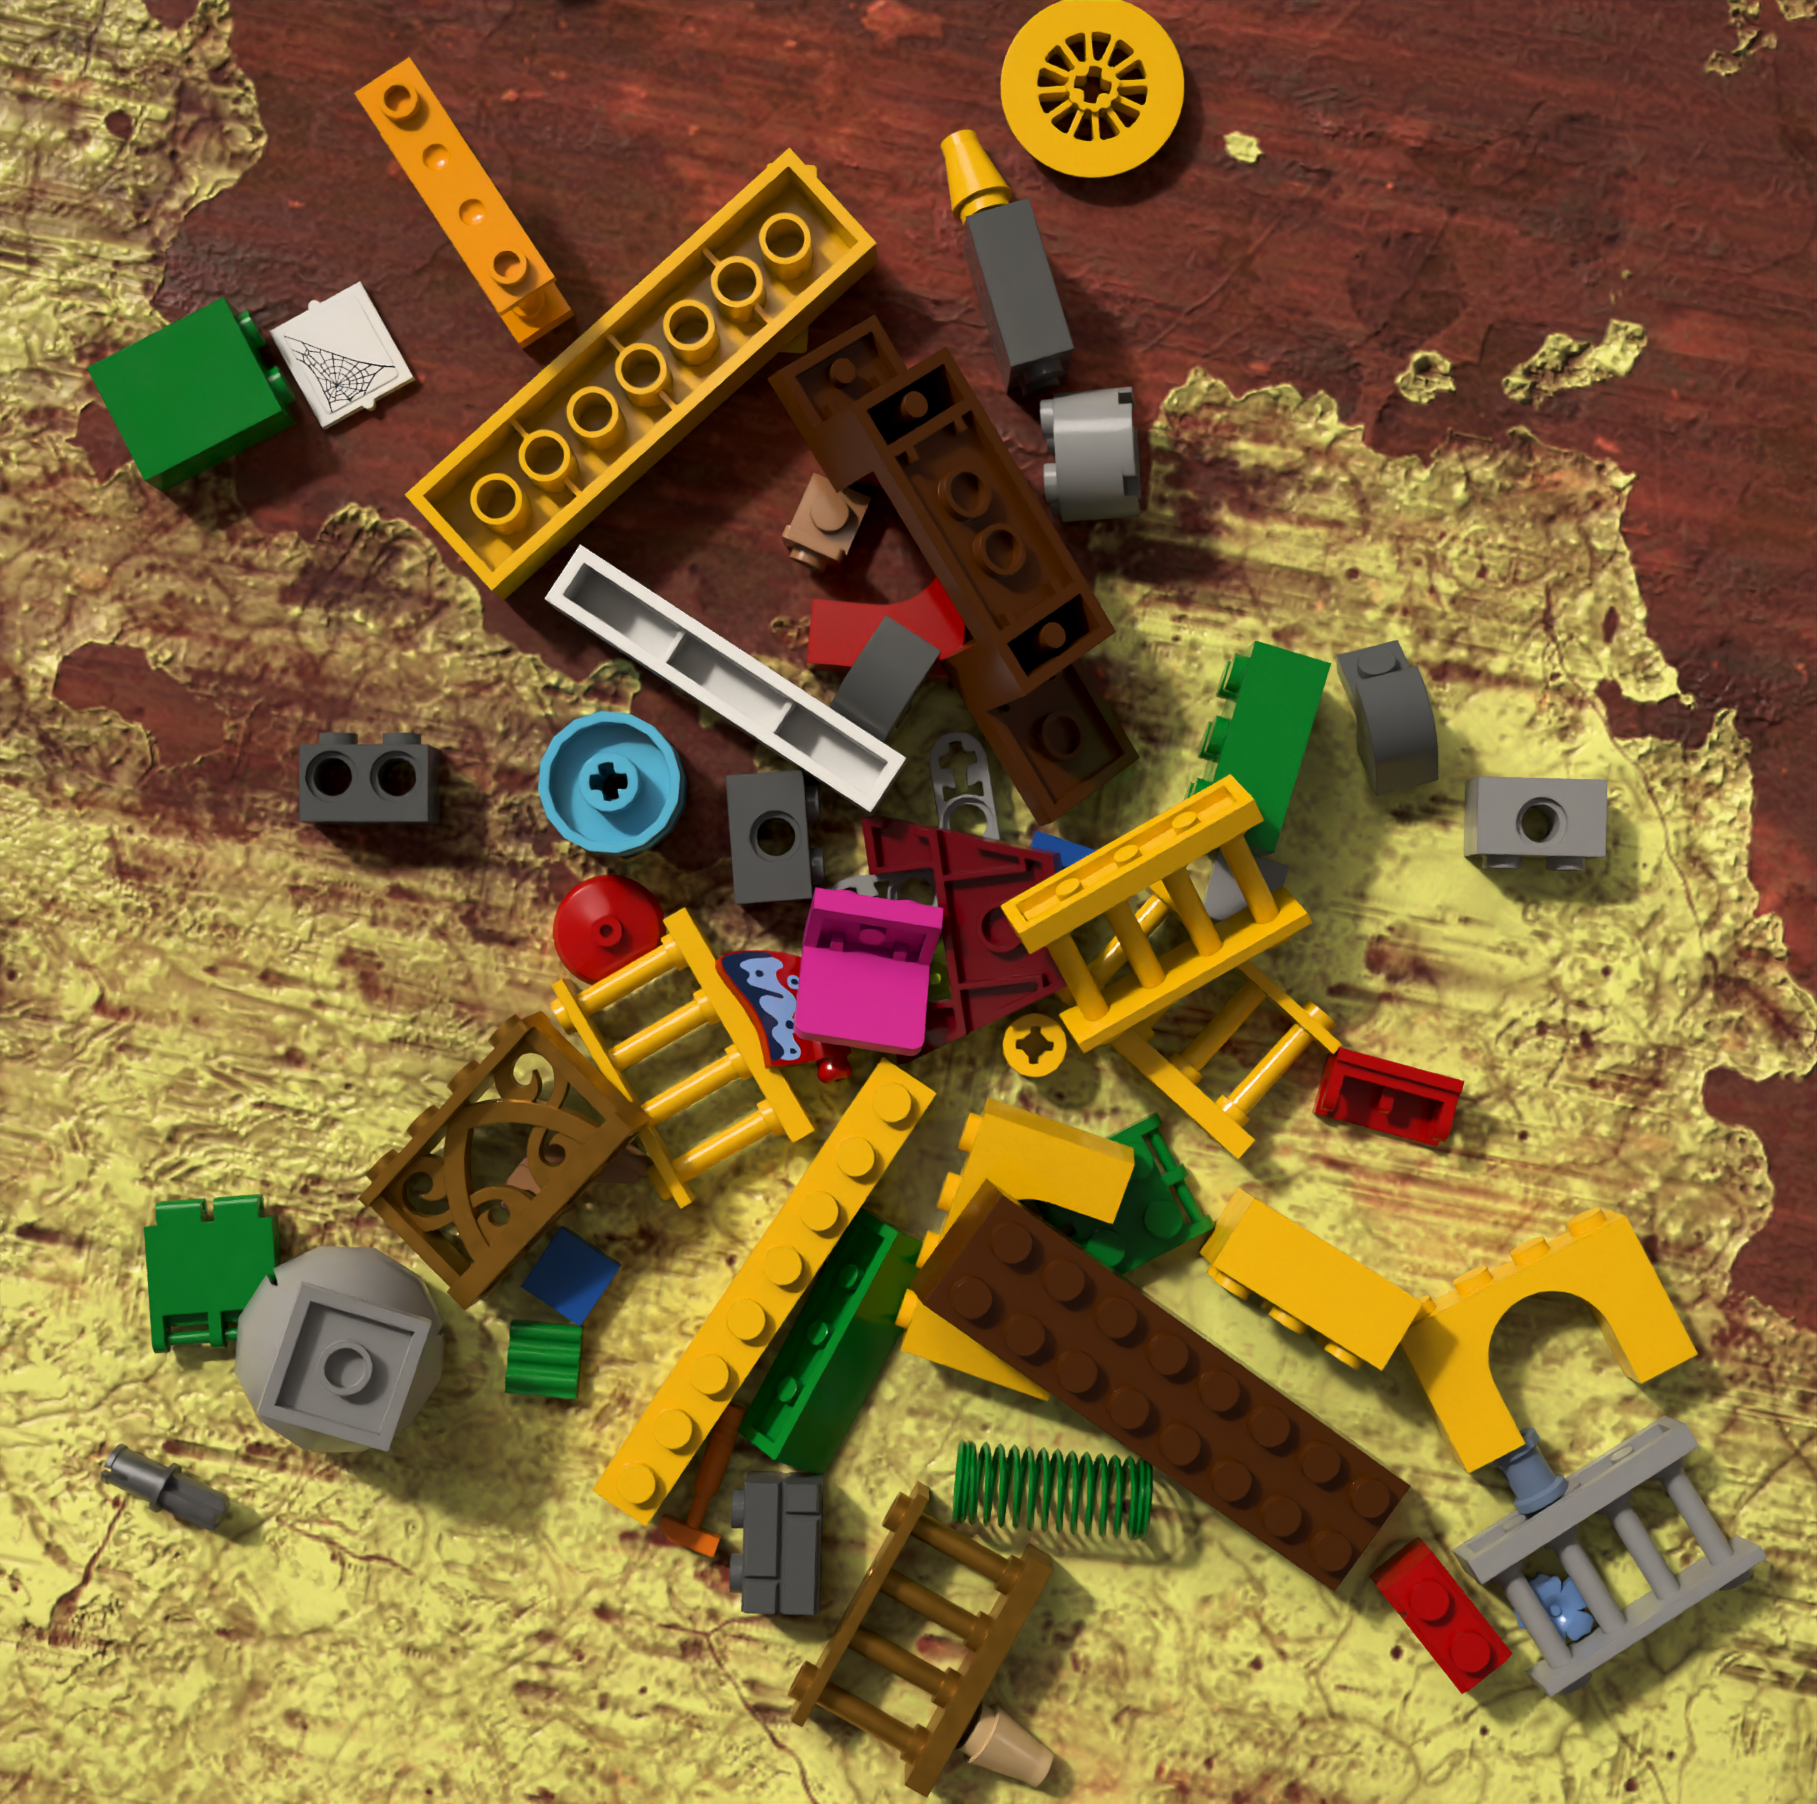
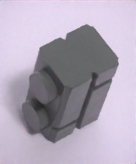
(780, 1542)

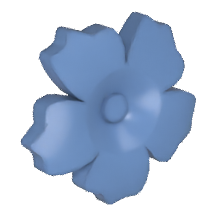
(1562, 1605)

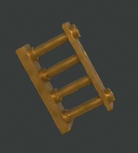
(953, 1691)

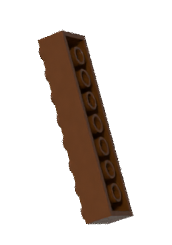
(1158, 1385)

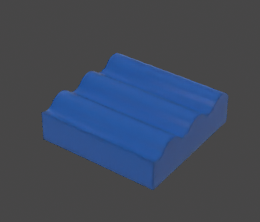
(571, 1275)

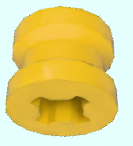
(1029, 1037)

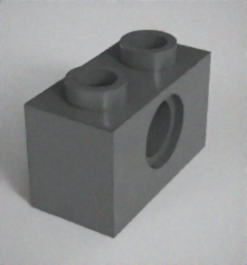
(751, 805)

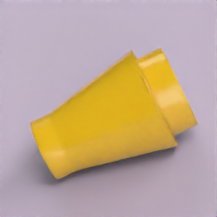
(972, 176)

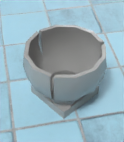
(340, 1349)

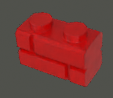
(1440, 1615)

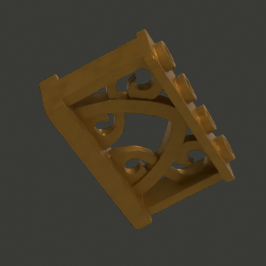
(587, 1147)

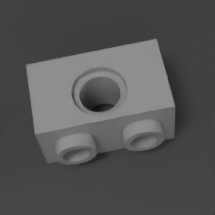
(1573, 813)

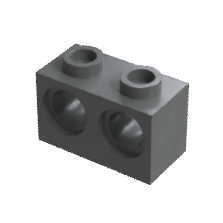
(368, 796)

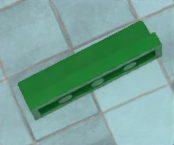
(834, 1347)

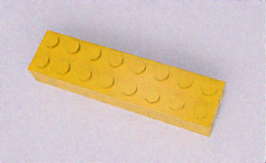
(645, 374)

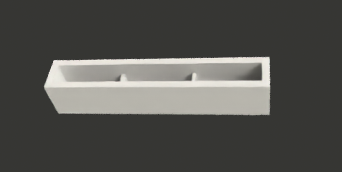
(726, 680)

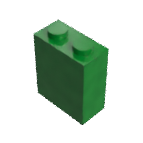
(194, 394)

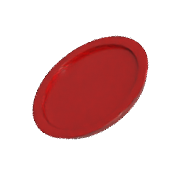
(606, 926)

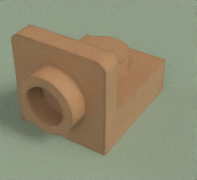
(825, 525)

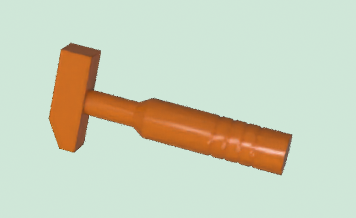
(707, 1484)

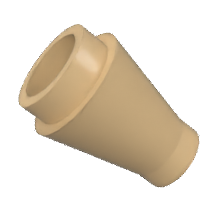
(1003, 1746)

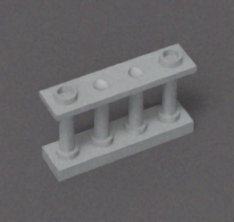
(1605, 1489)

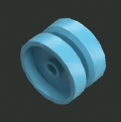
(576, 775)

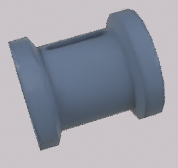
(1530, 1475)

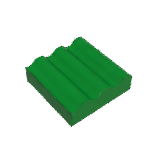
(544, 1359)

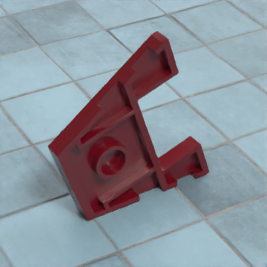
(984, 956)

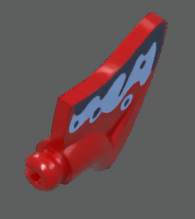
(767, 990)

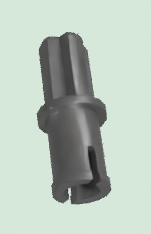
(165, 1487)

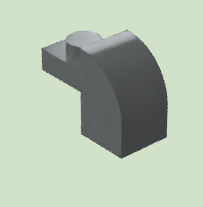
(885, 679)
(1391, 717)

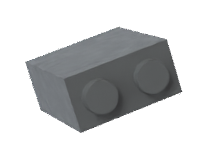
(1018, 298)

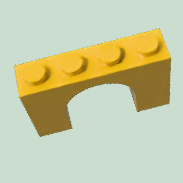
(1027, 1160)
(1452, 1335)

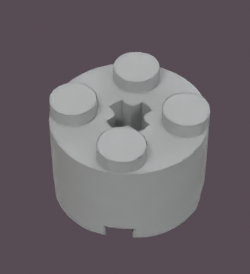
(1094, 454)

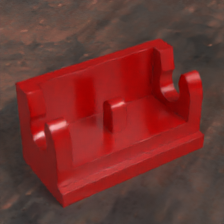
(1387, 1096)

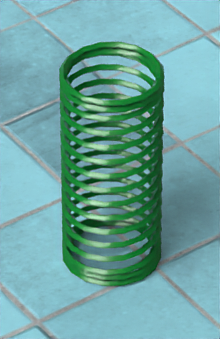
(969, 1476)

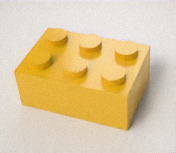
(1307, 1282)

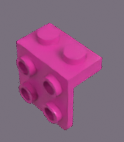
(866, 971)

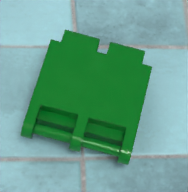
(1147, 1216)
(206, 1267)

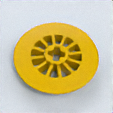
(1088, 21)

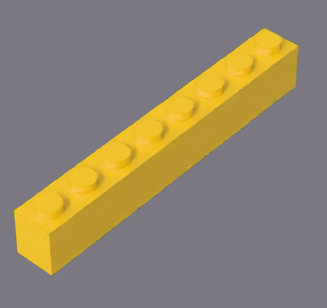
(764, 1290)

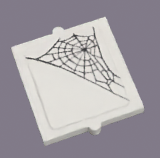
(342, 355)

